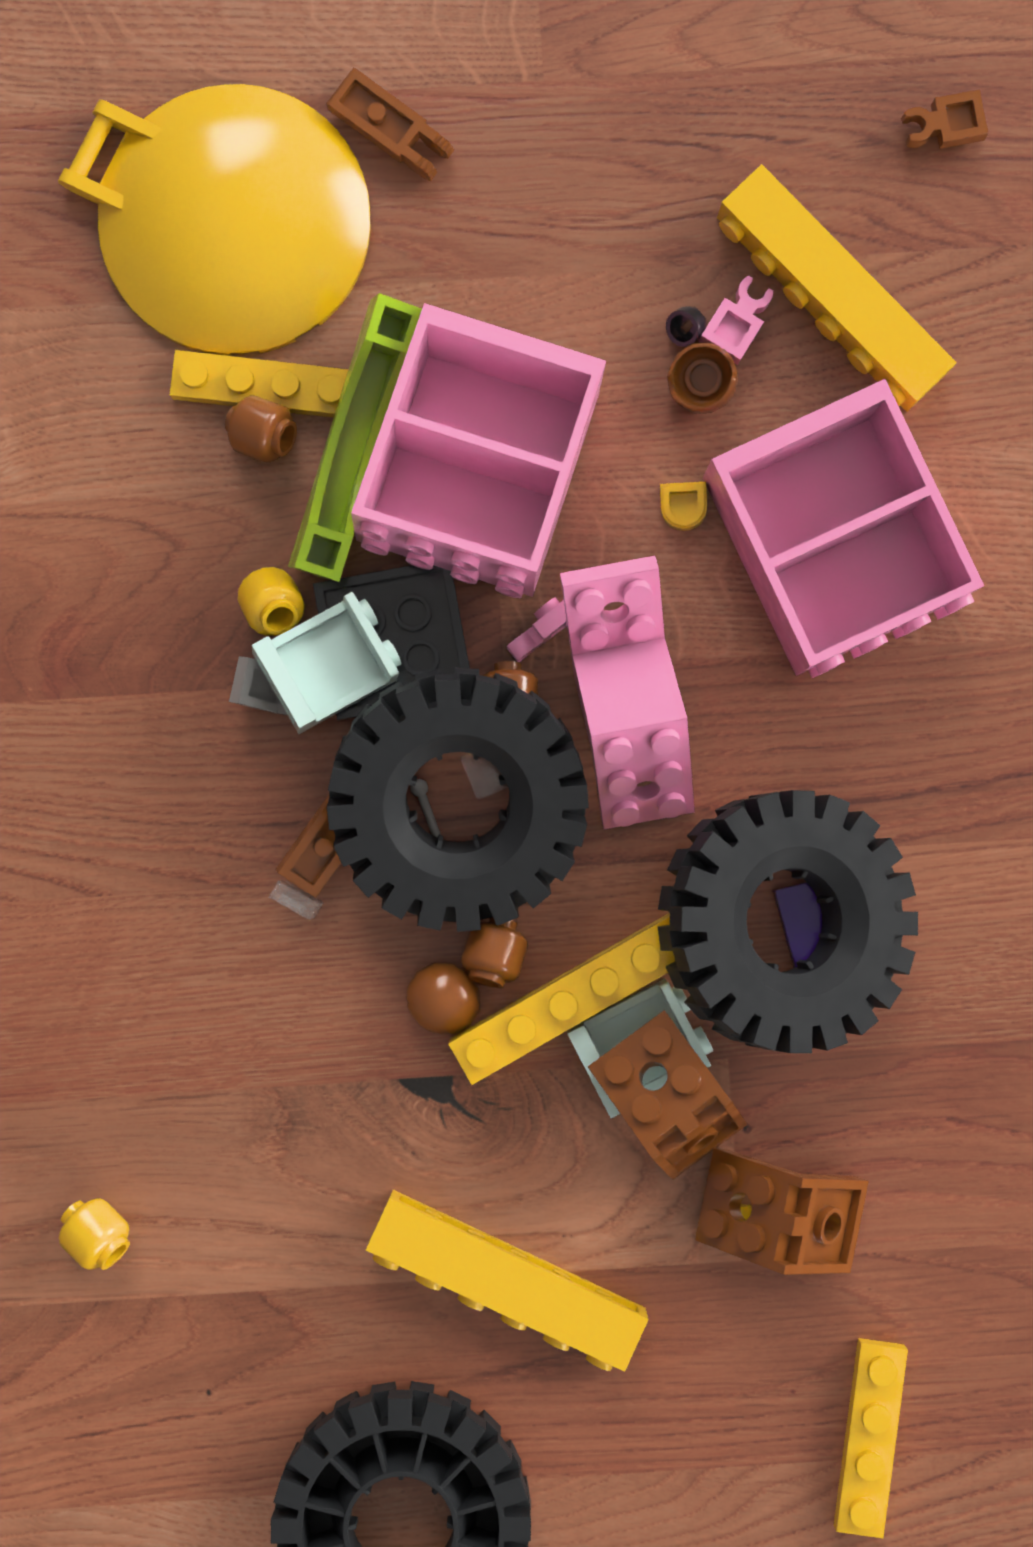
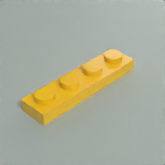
(231, 379)
(870, 1438)

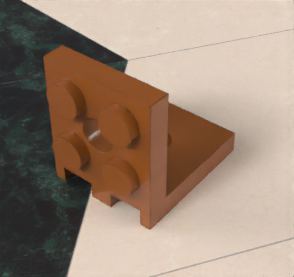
(682, 1117)
(794, 1221)

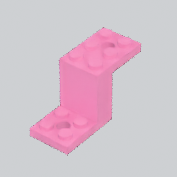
(628, 692)

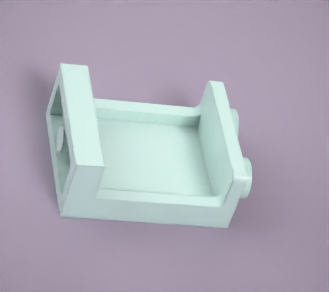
(327, 662)
(614, 1024)

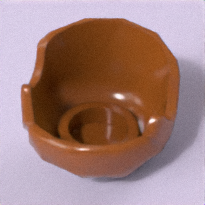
(702, 378)
(443, 998)

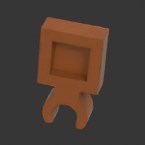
(954, 120)

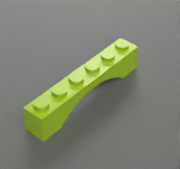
(365, 397)

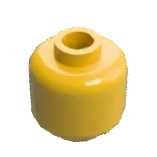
(270, 601)
(94, 1234)

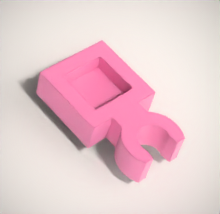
(734, 324)
(550, 622)

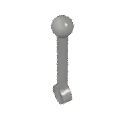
(420, 791)

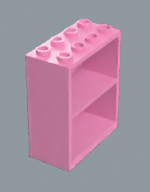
(477, 451)
(842, 530)

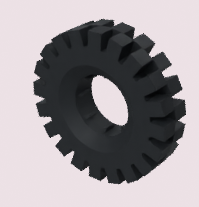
(475, 876)
(858, 935)
(403, 1437)

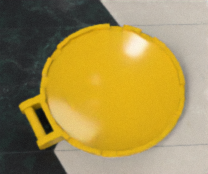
(227, 216)

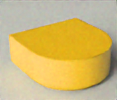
(683, 504)

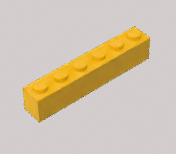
(833, 288)
(562, 1003)
(507, 1281)

